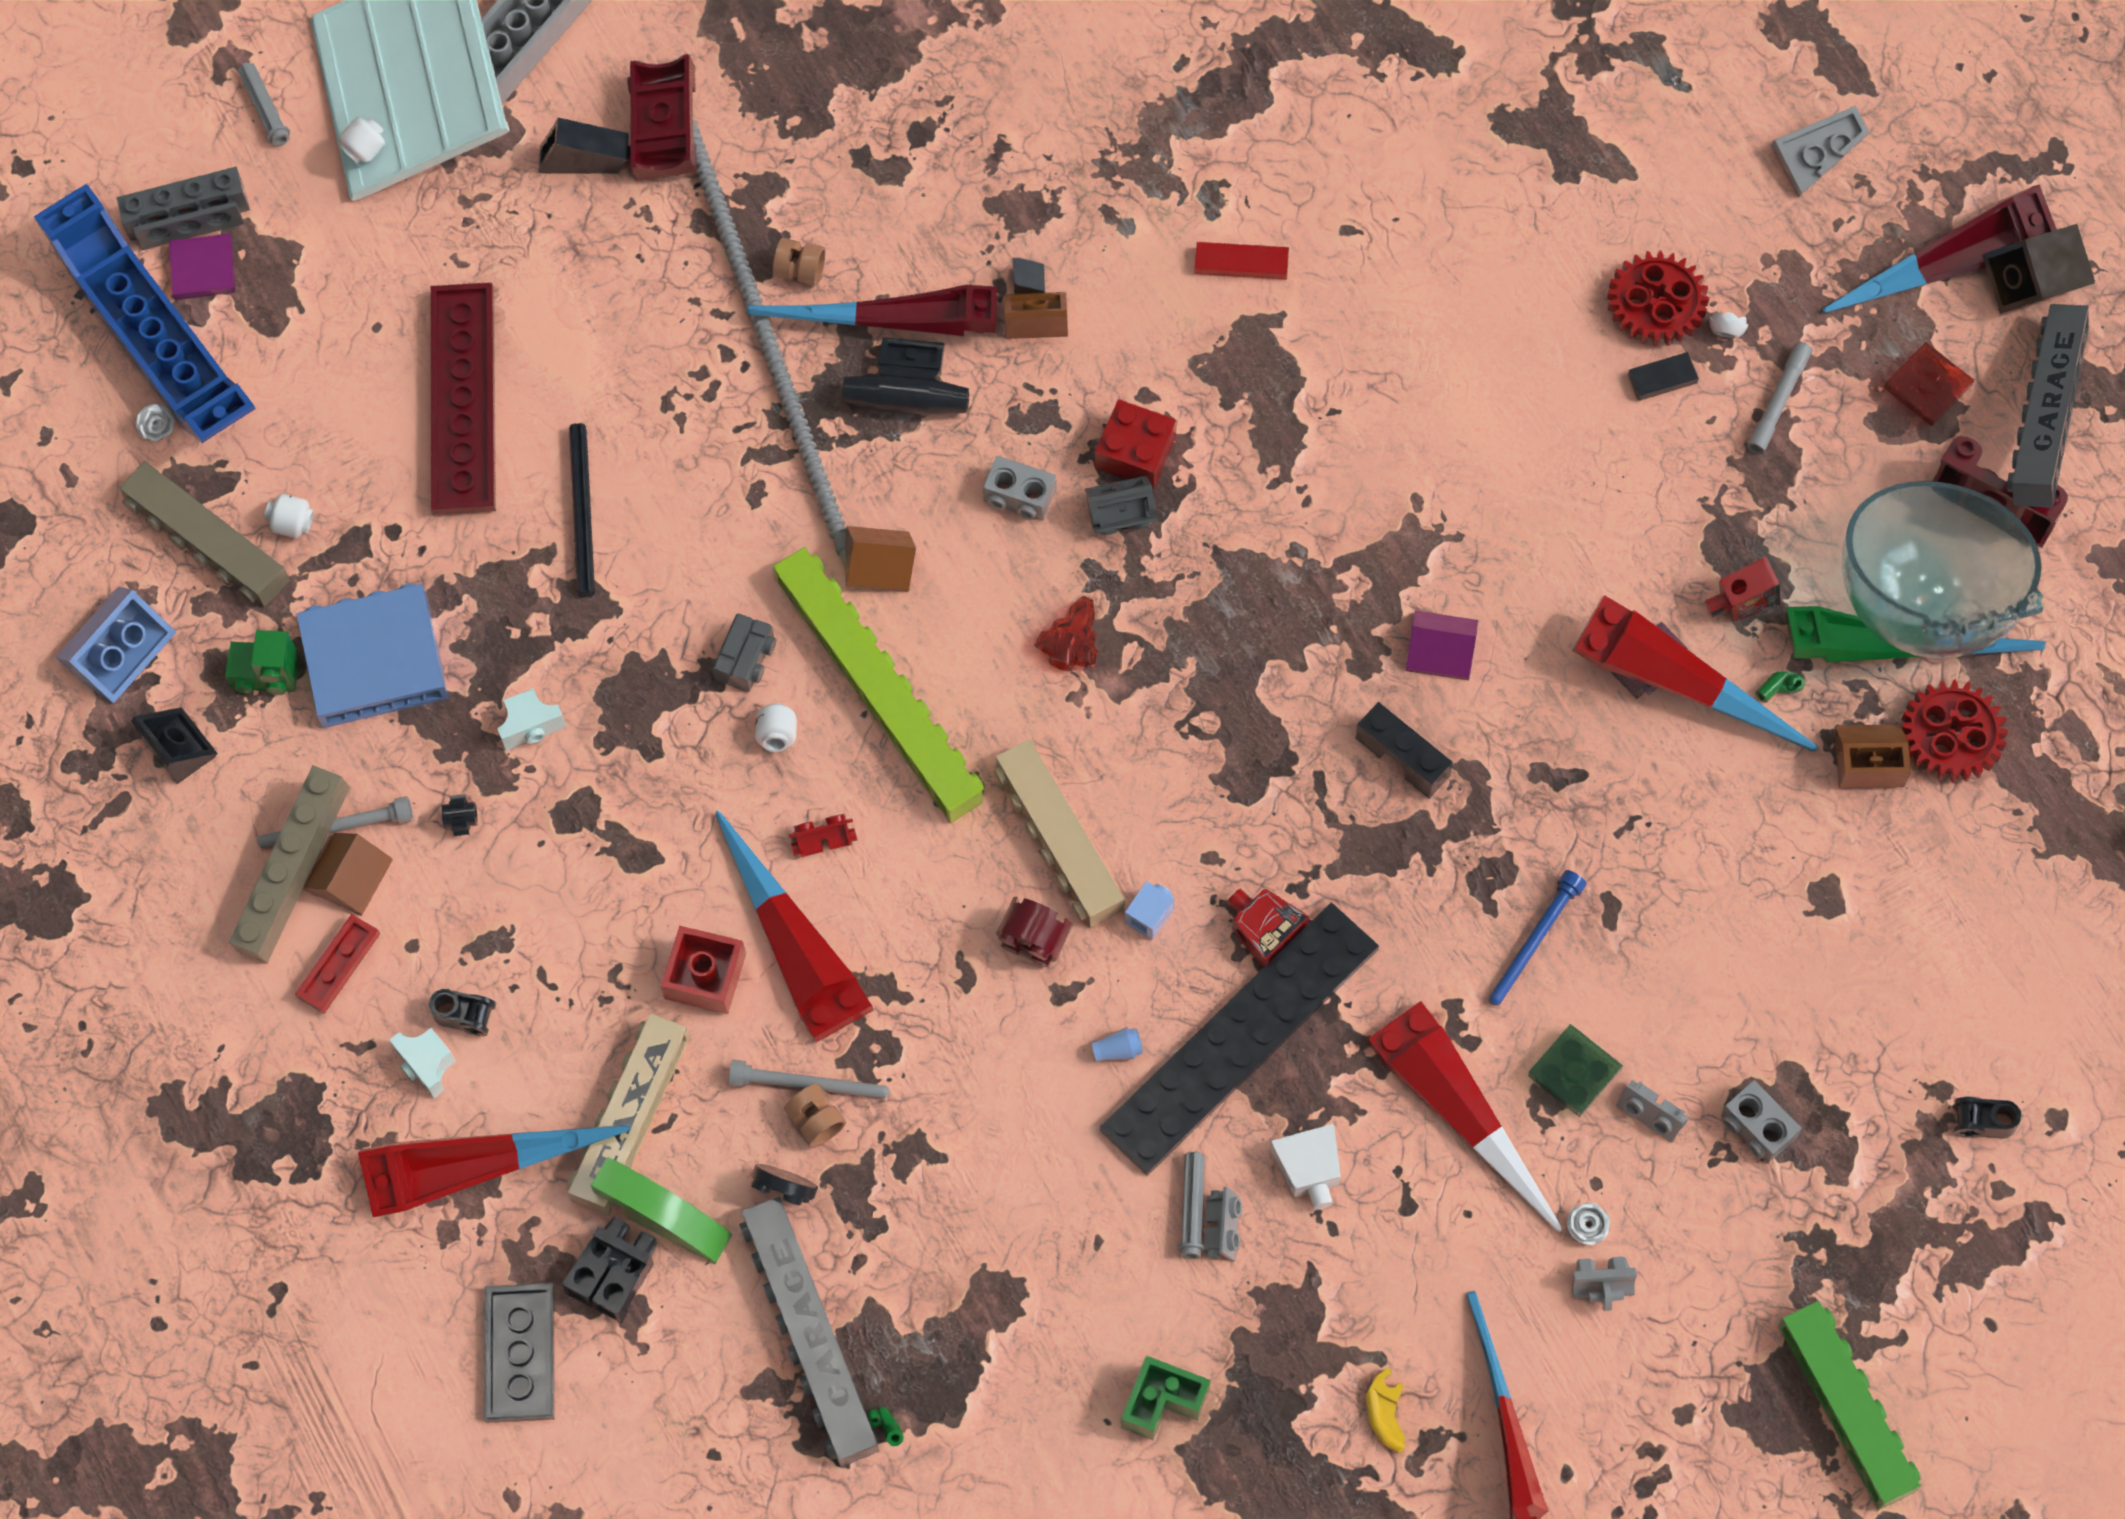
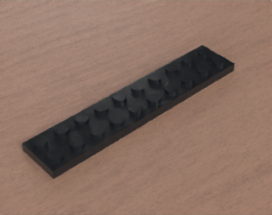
(1239, 1038)

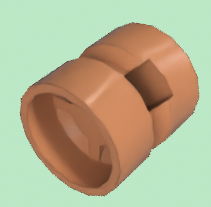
(810, 261)
(812, 1111)

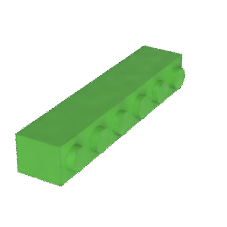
(1849, 1405)

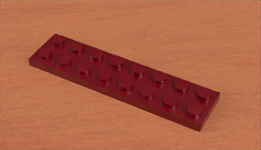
(462, 399)

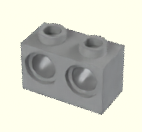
(1023, 481)
(1767, 1117)

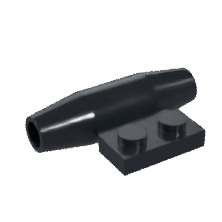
(907, 382)

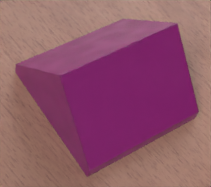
(1442, 645)

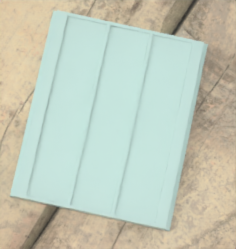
(417, 74)

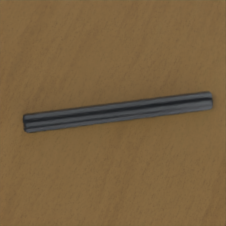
(581, 510)

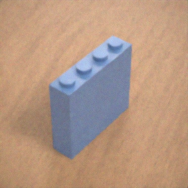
(372, 655)

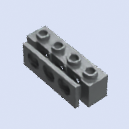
(187, 193)

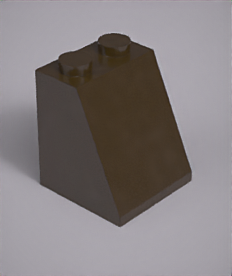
(2038, 268)

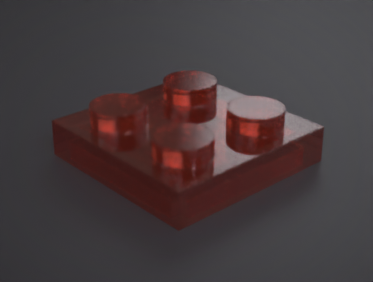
(1928, 383)

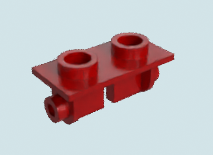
(810, 837)

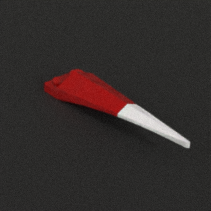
(1429, 1064)

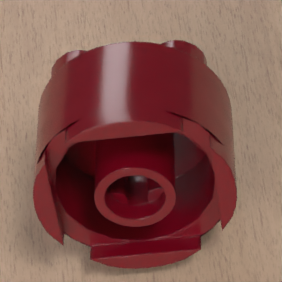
(1033, 930)

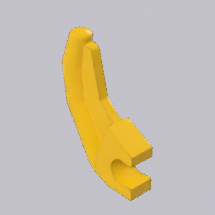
(1381, 1409)

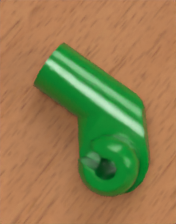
(1780, 683)
(890, 1426)

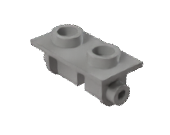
(1640, 1103)
(1224, 1239)

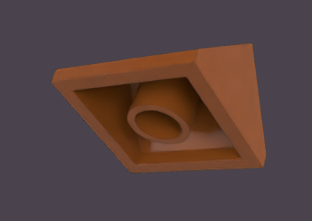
(1036, 315)
(879, 558)
(348, 872)

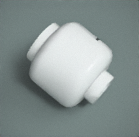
(362, 140)
(289, 516)
(775, 727)

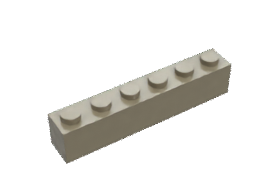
(203, 534)
(289, 864)

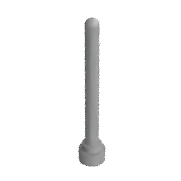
(399, 810)
(743, 1074)

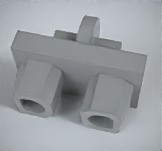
(1604, 1284)

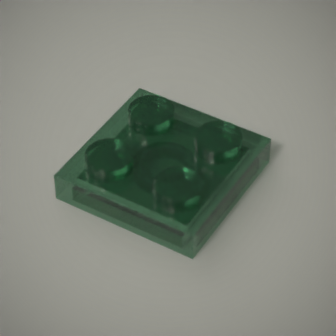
(1575, 1070)

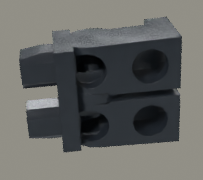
(611, 1269)

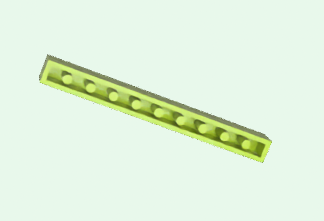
(878, 684)

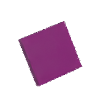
(202, 266)

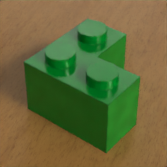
(263, 665)
(1162, 1388)

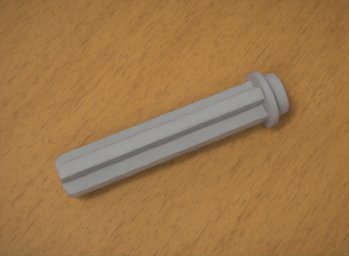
(276, 131)
(1192, 1206)

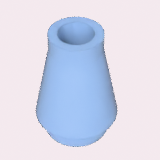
(1118, 1046)

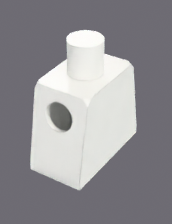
(1309, 1163)

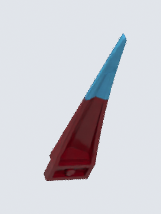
(1961, 248)
(938, 311)

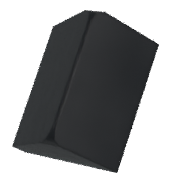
(1028, 276)

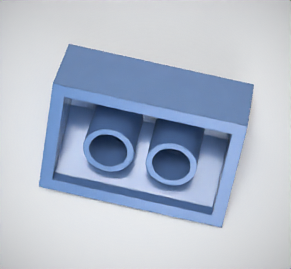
(116, 644)

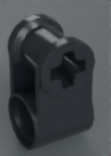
(468, 1014)
(1979, 1119)

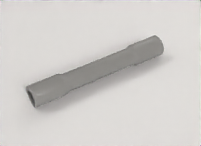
(1766, 426)

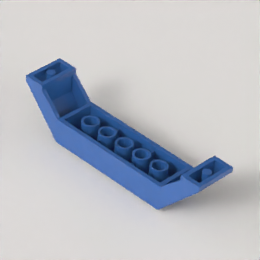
(142, 316)

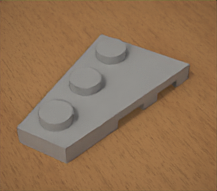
(1818, 147)

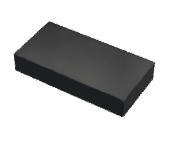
(1663, 376)

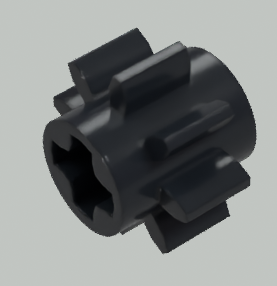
(459, 815)

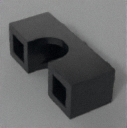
(1387, 734)

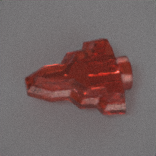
(1071, 638)

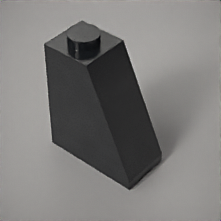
(583, 149)

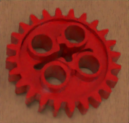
(1643, 317)
(1962, 756)

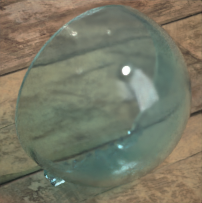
(1939, 569)

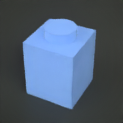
(1150, 909)

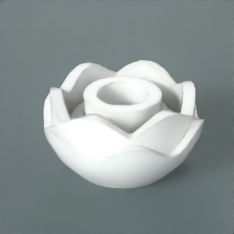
(1727, 325)
(158, 429)
(1588, 1213)

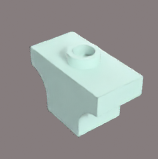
(529, 720)
(424, 1059)

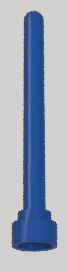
(1569, 886)

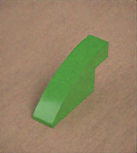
(660, 1210)

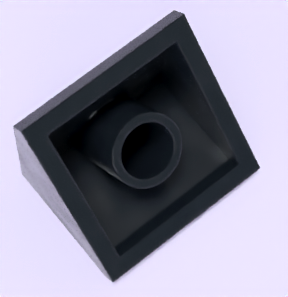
(174, 741)

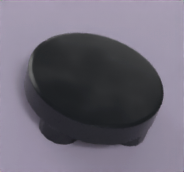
(795, 1188)

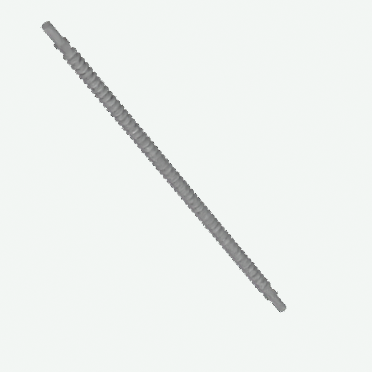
(770, 346)

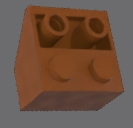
(1871, 756)

